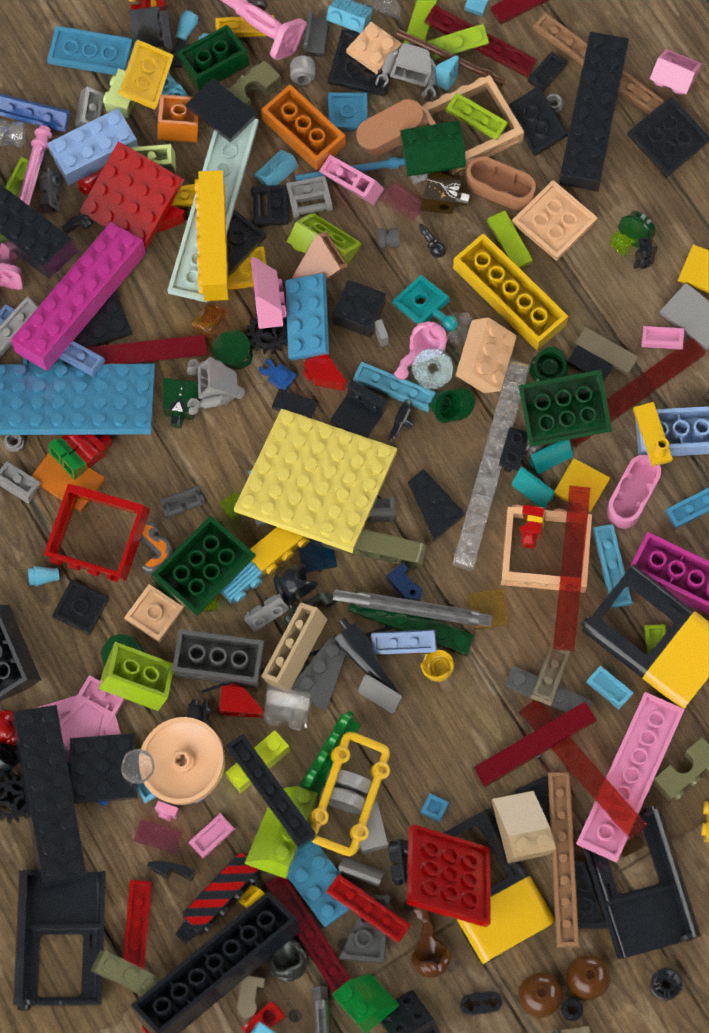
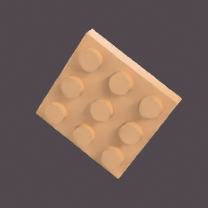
(554, 220)

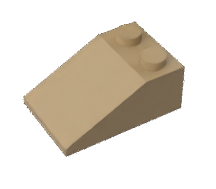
(523, 827)

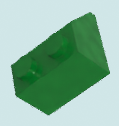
(365, 1001)

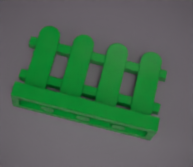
(316, 775)

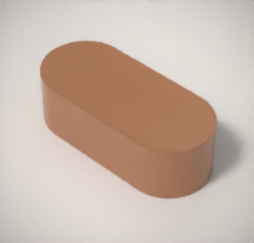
(382, 130)
(500, 183)

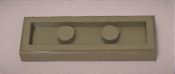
(617, 356)
(550, 675)

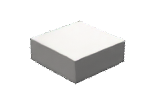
(381, 333)

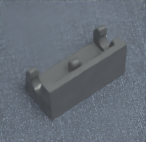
(382, 510)

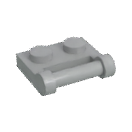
(309, 190)

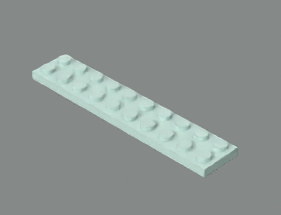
(233, 160)

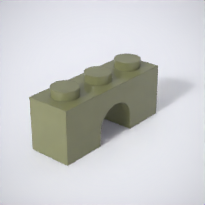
(261, 78)
(672, 783)
(124, 972)

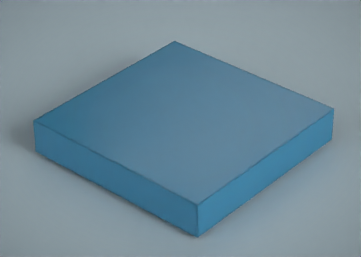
(347, 110)

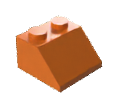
(175, 120)

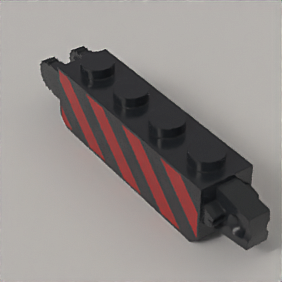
(217, 897)

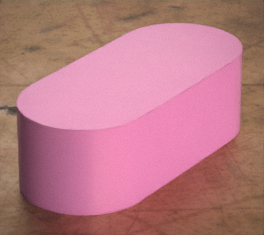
(633, 492)

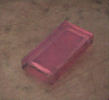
(402, 201)
(157, 836)

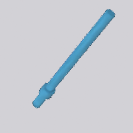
(392, 162)

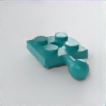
(430, 308)

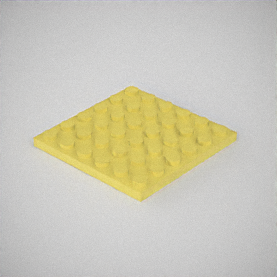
(316, 480)

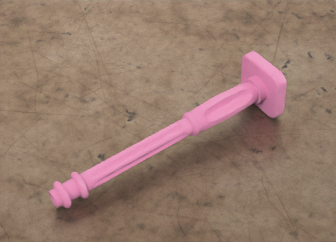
(285, 36)
(10, 274)

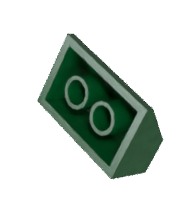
(213, 57)
(432, 148)

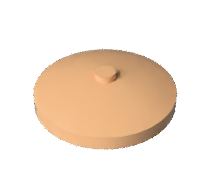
(186, 760)

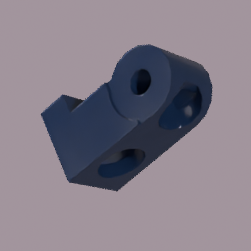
(403, 585)

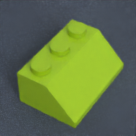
(312, 225)
(136, 676)

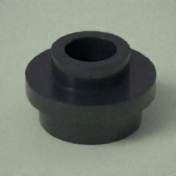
(571, 1002)

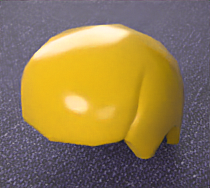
(437, 665)

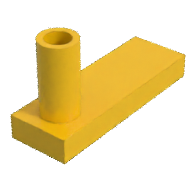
(652, 434)

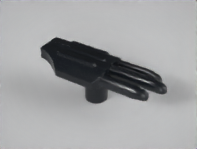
(401, 419)

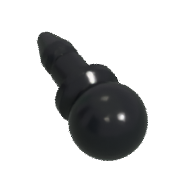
(437, 248)

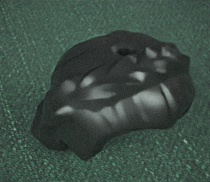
(288, 962)

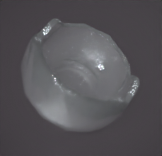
(137, 766)

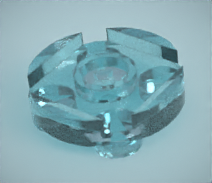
(439, 378)

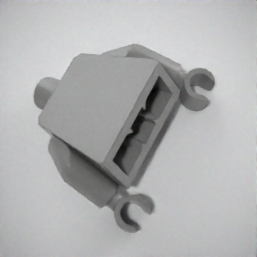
(410, 65)
(215, 384)

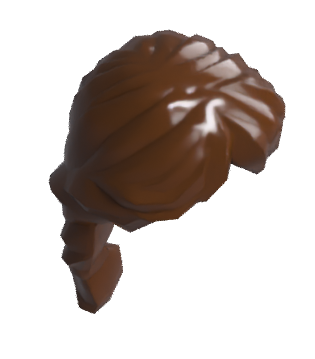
(430, 955)

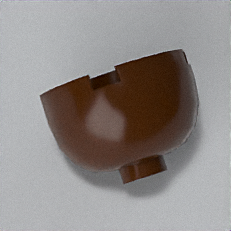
(588, 977)
(540, 995)

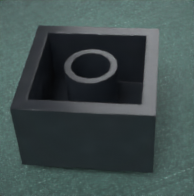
(359, 308)

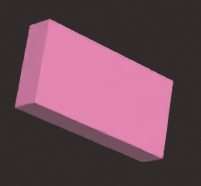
(662, 337)
(211, 836)

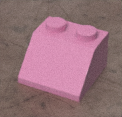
(675, 71)

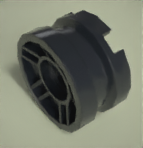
(8, 759)
(675, 984)

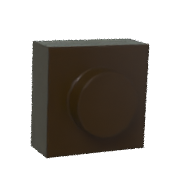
(631, 846)

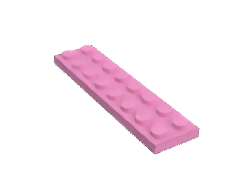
(632, 771)

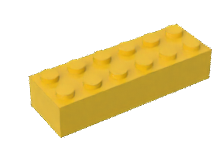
(211, 235)
(510, 292)

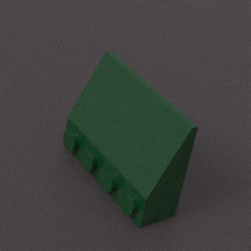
(565, 408)
(203, 566)

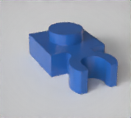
(279, 377)

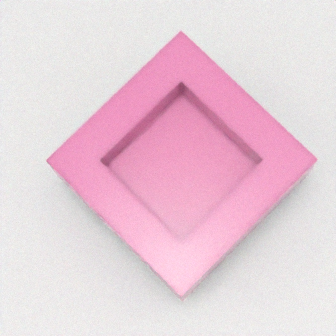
(166, 811)

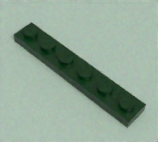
(446, 636)

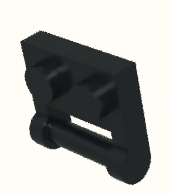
(276, 205)

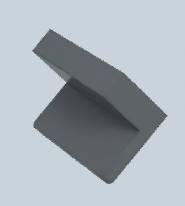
(315, 36)

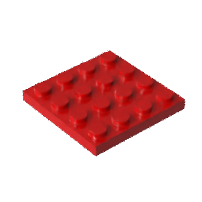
(132, 193)
(449, 876)

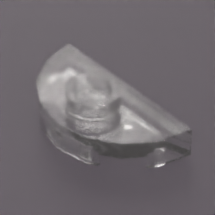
(387, 7)

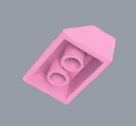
(267, 295)

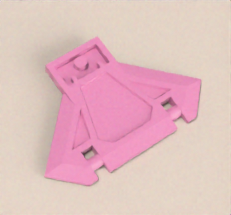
(88, 713)

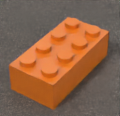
(303, 127)

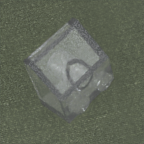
(287, 708)

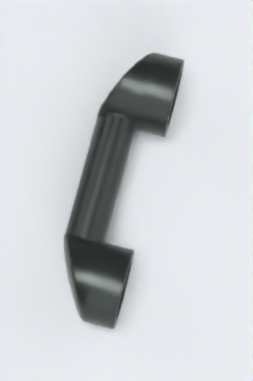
(325, 598)

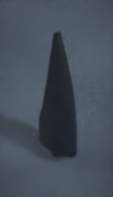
(359, 649)

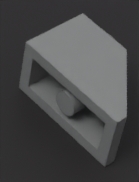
(377, 838)

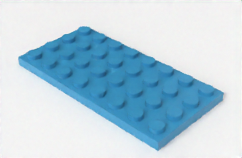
(75, 402)

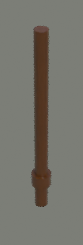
(447, 55)

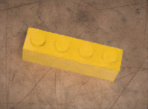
(275, 548)

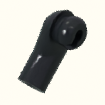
(75, 221)

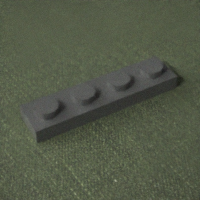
(524, 683)

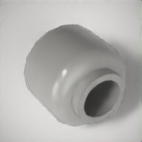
(302, 70)

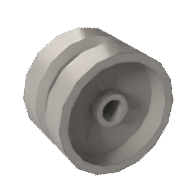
(348, 792)

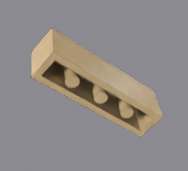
(294, 647)

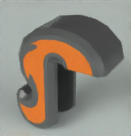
(157, 545)

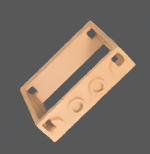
(492, 146)
(537, 580)

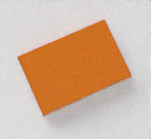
(55, 480)

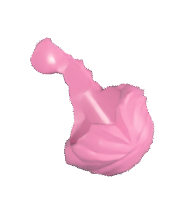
(423, 336)

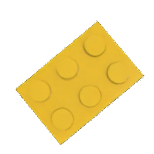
(145, 74)

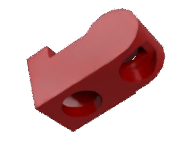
(269, 1015)

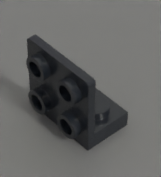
(152, 26)
(359, 410)
(410, 1017)

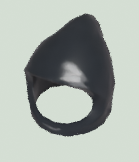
(293, 583)

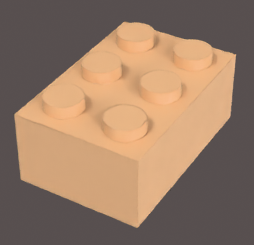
(486, 355)

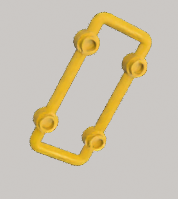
(379, 771)

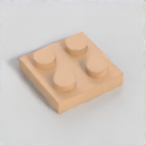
(372, 47)
(154, 613)

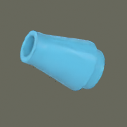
(186, 25)
(42, 575)

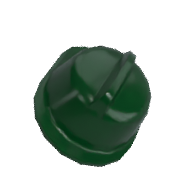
(452, 404)

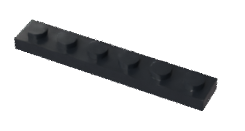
(271, 791)

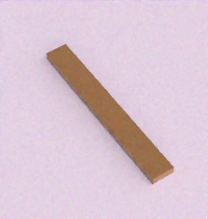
(576, 49)
(563, 860)

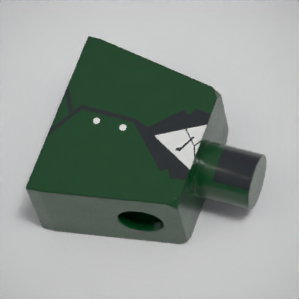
(175, 400)

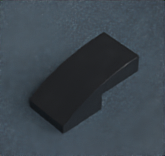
(166, 868)

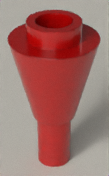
(87, 183)

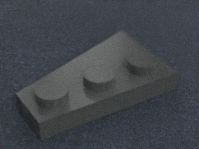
(321, 674)
(366, 941)

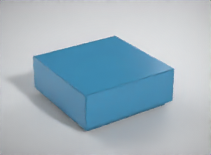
(434, 807)

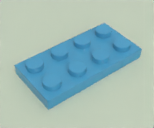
(89, 50)
(307, 317)
(311, 877)

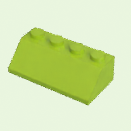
(272, 846)

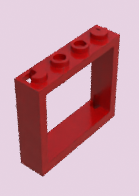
(62, 521)

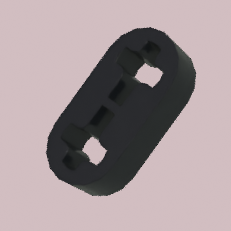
(482, 1009)

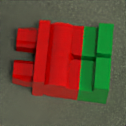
(79, 452)

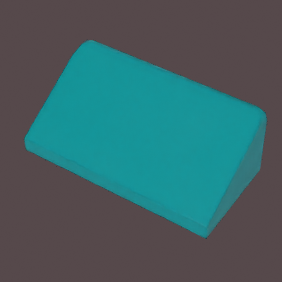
(551, 456)
(533, 488)

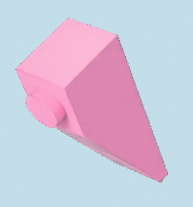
(352, 179)

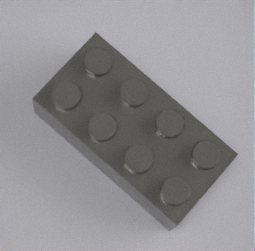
(218, 658)

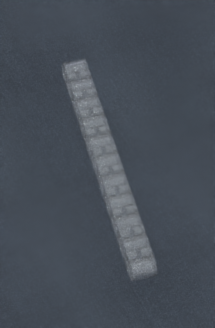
(489, 468)

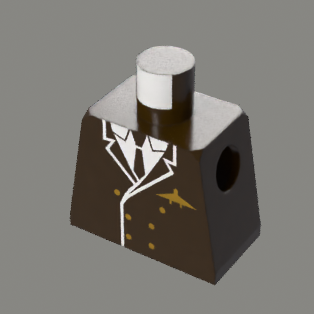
(442, 194)

